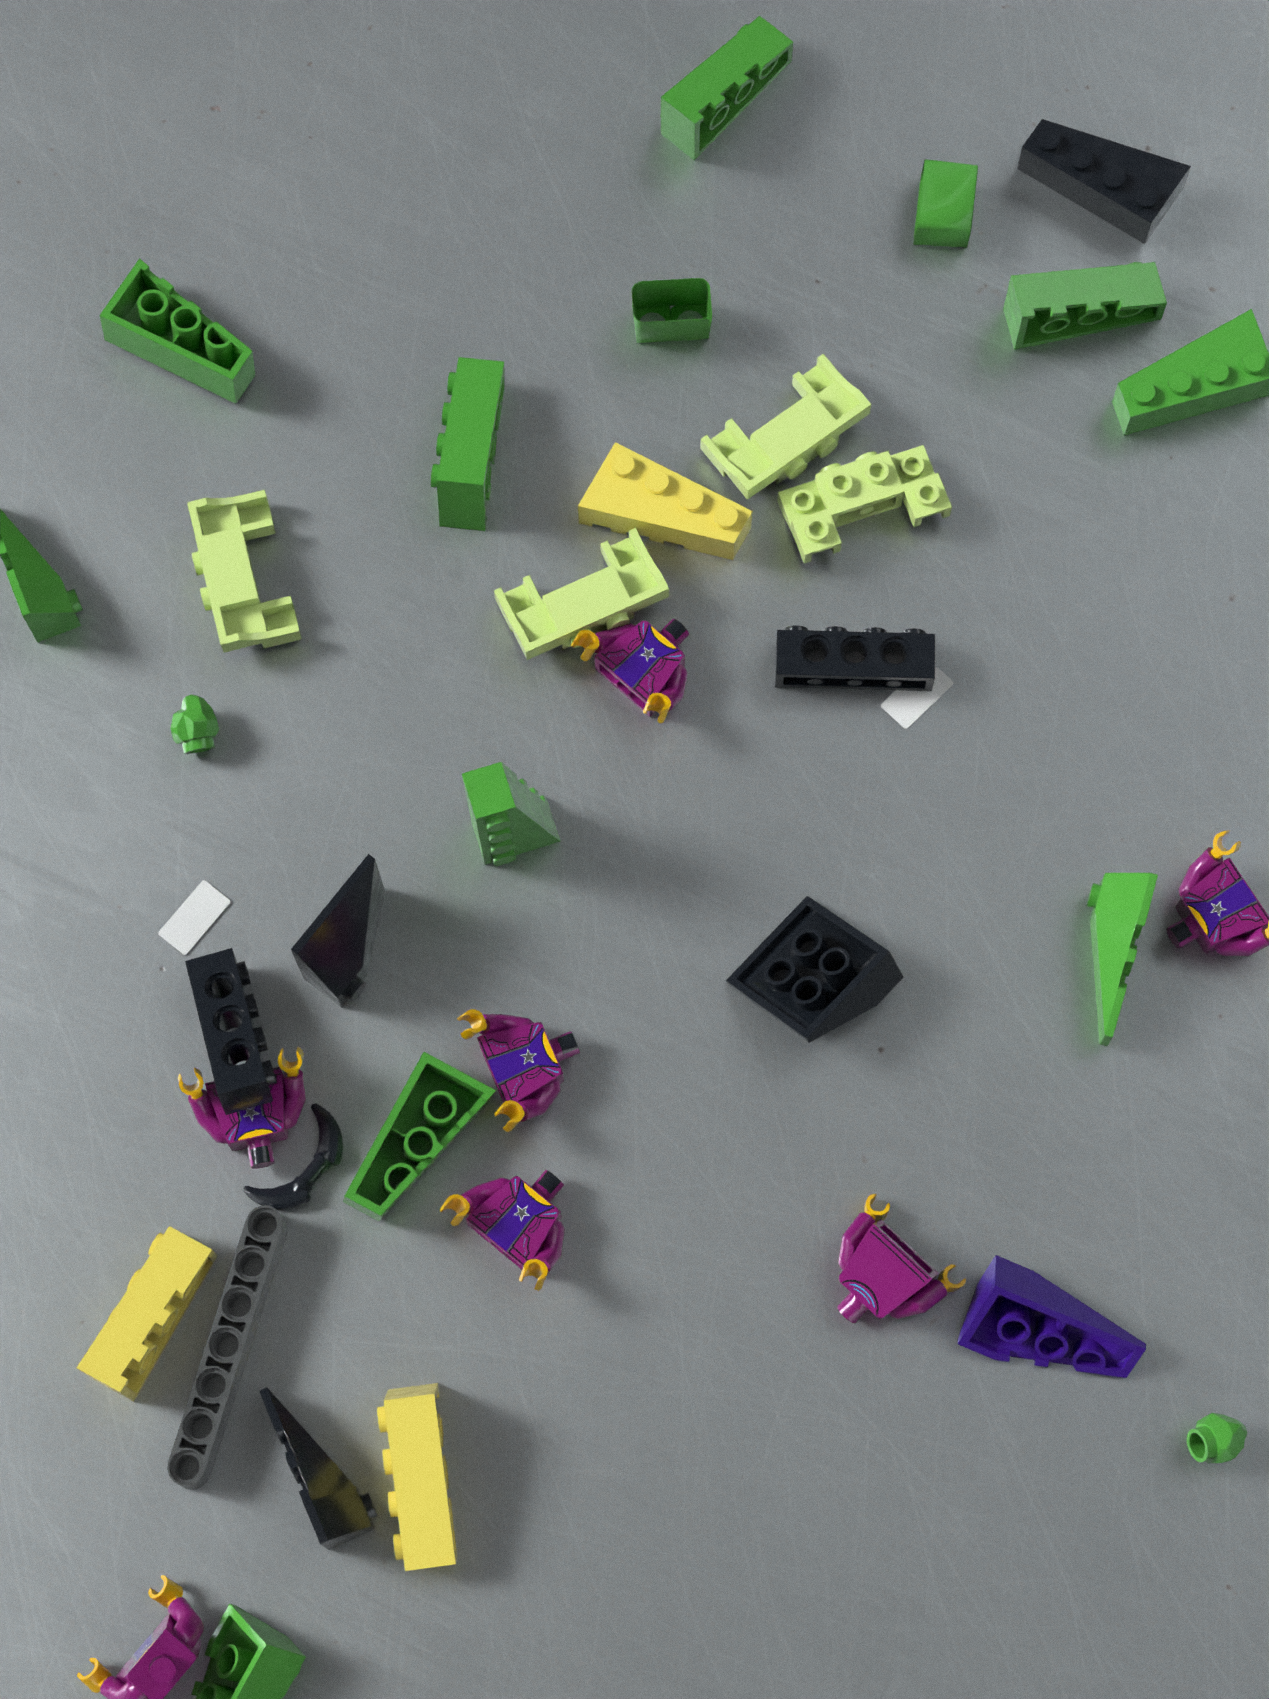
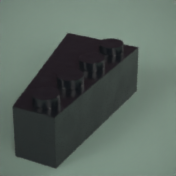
(1104, 176)

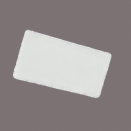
(909, 705)
(194, 917)

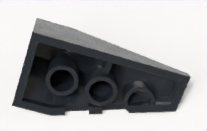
(328, 1495)

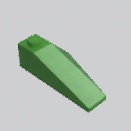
(36, 586)
(1116, 922)
(248, 1660)

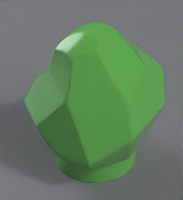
(194, 725)
(1216, 1439)

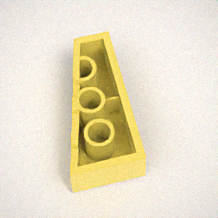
(662, 506)
(148, 1313)
(418, 1477)

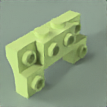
(794, 436)
(860, 491)
(231, 590)
(591, 603)

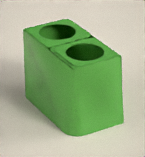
(945, 204)
(683, 295)

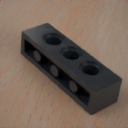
(837, 672)
(236, 1085)

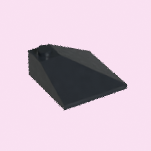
(340, 941)
(816, 972)

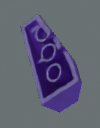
(1033, 1319)

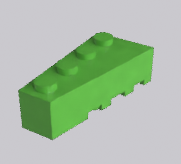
(468, 443)

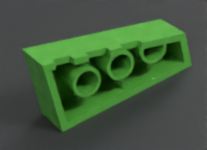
(723, 86)
(1081, 302)
(175, 335)
(1201, 377)
(507, 814)
(421, 1125)

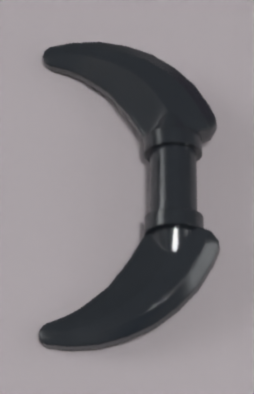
(297, 1192)

